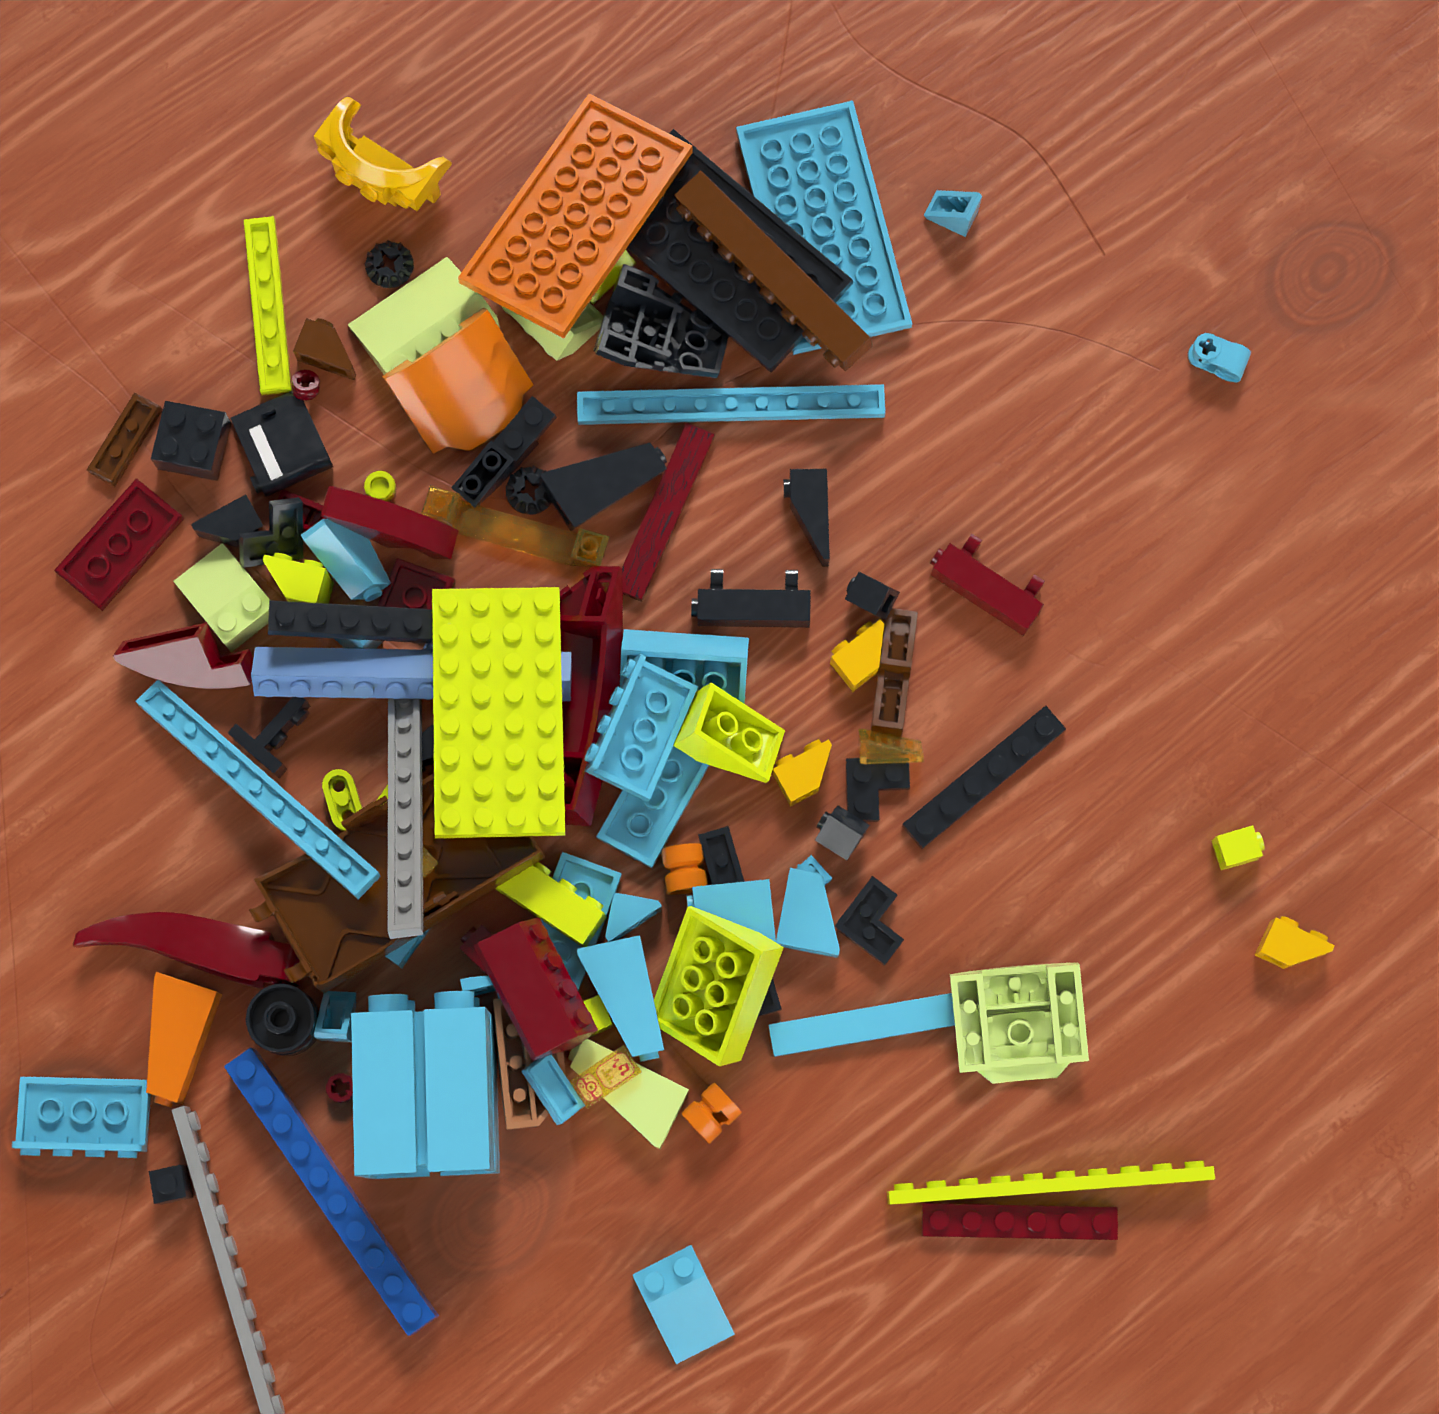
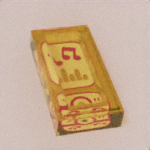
(605, 1076)

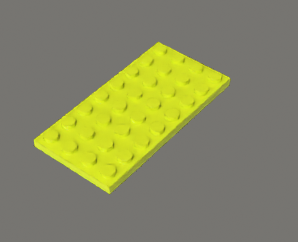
(497, 713)

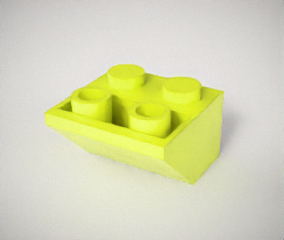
(300, 581)

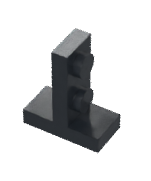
(273, 735)

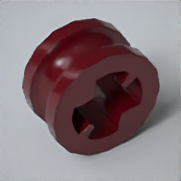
(305, 393)
(336, 1096)

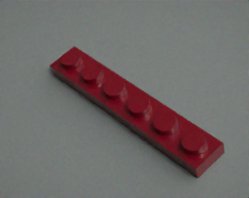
(1019, 1221)

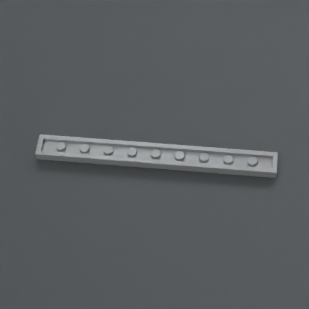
(405, 818)
(224, 1250)

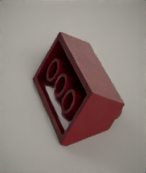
(536, 988)

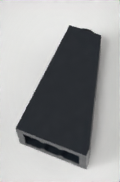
(596, 484)

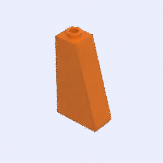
(177, 1036)

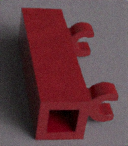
(987, 588)

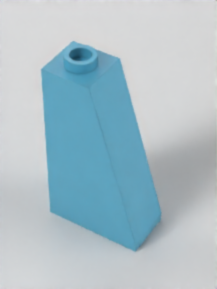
(624, 986)

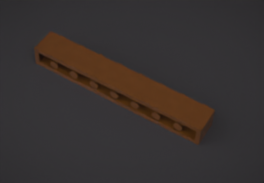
(772, 271)

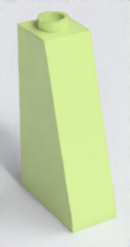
(645, 1101)

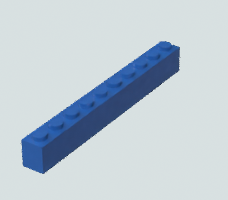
(331, 1191)

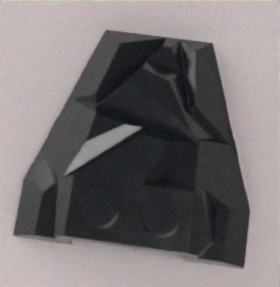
(656, 330)

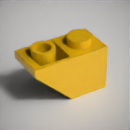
(860, 658)
(802, 775)
(1288, 945)

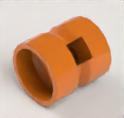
(683, 866)
(711, 1113)

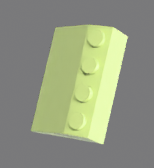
(417, 316)

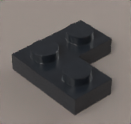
(282, 537)
(866, 781)
(862, 923)

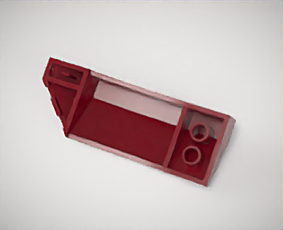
(594, 635)

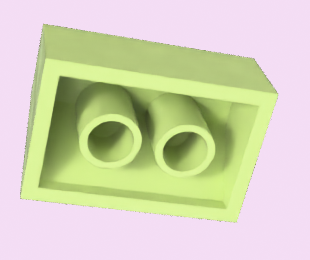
(556, 346)

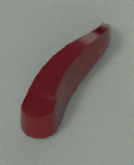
(200, 942)

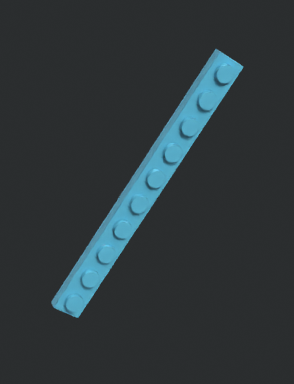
(730, 404)
(258, 789)

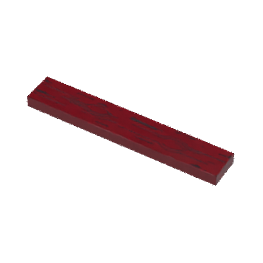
(665, 510)

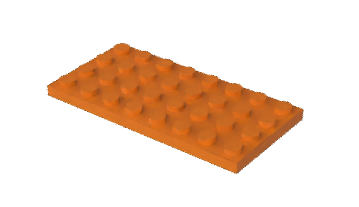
(575, 215)

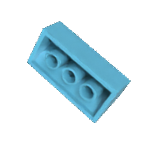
(692, 657)

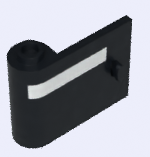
(281, 443)

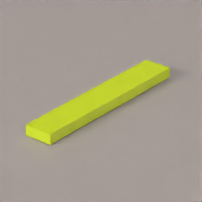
(267, 305)

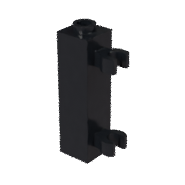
(752, 607)

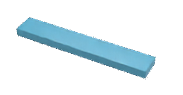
(862, 1025)

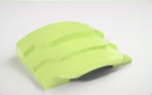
(1019, 1021)

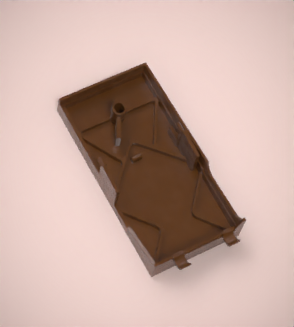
(344, 934)

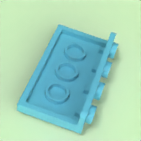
(640, 728)
(82, 1116)

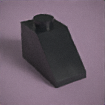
(228, 522)

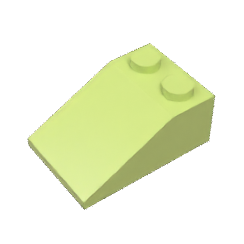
(225, 597)

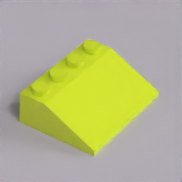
(715, 985)

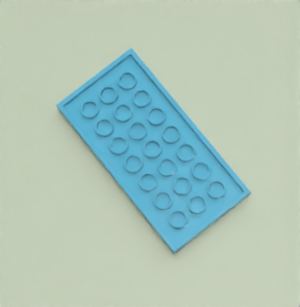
(821, 184)

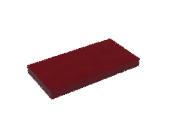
(119, 544)

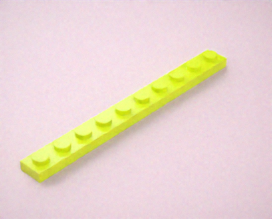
(1064, 1181)

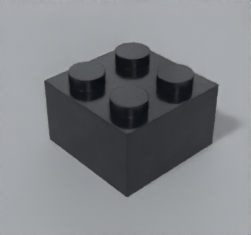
(191, 440)

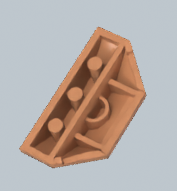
(519, 1100)

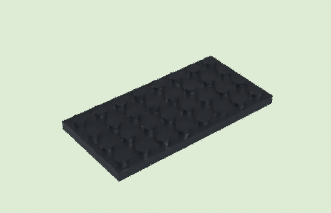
(716, 287)

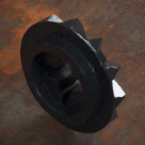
(384, 276)
(523, 502)

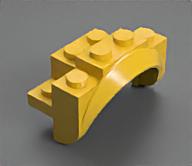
(372, 167)

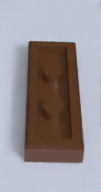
(124, 439)

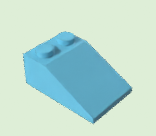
(683, 1304)

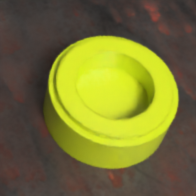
(380, 485)

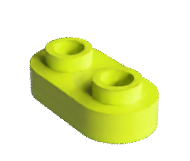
(342, 801)

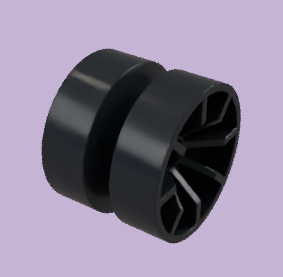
(282, 1019)

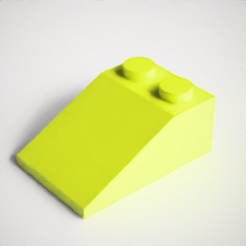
(729, 735)

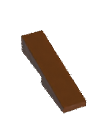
(894, 672)

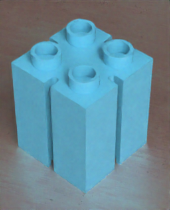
(424, 1088)

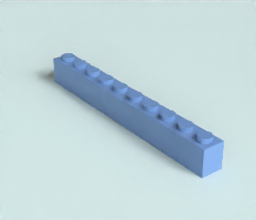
(354, 673)

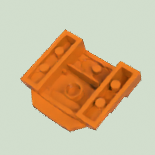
(462, 386)

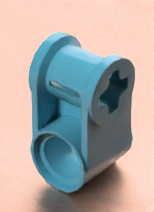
(1222, 358)

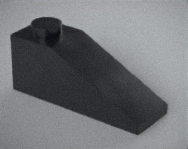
(810, 507)

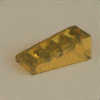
(887, 748)

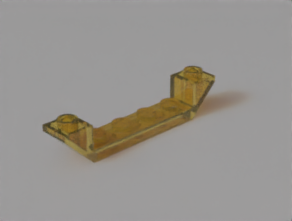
(515, 532)

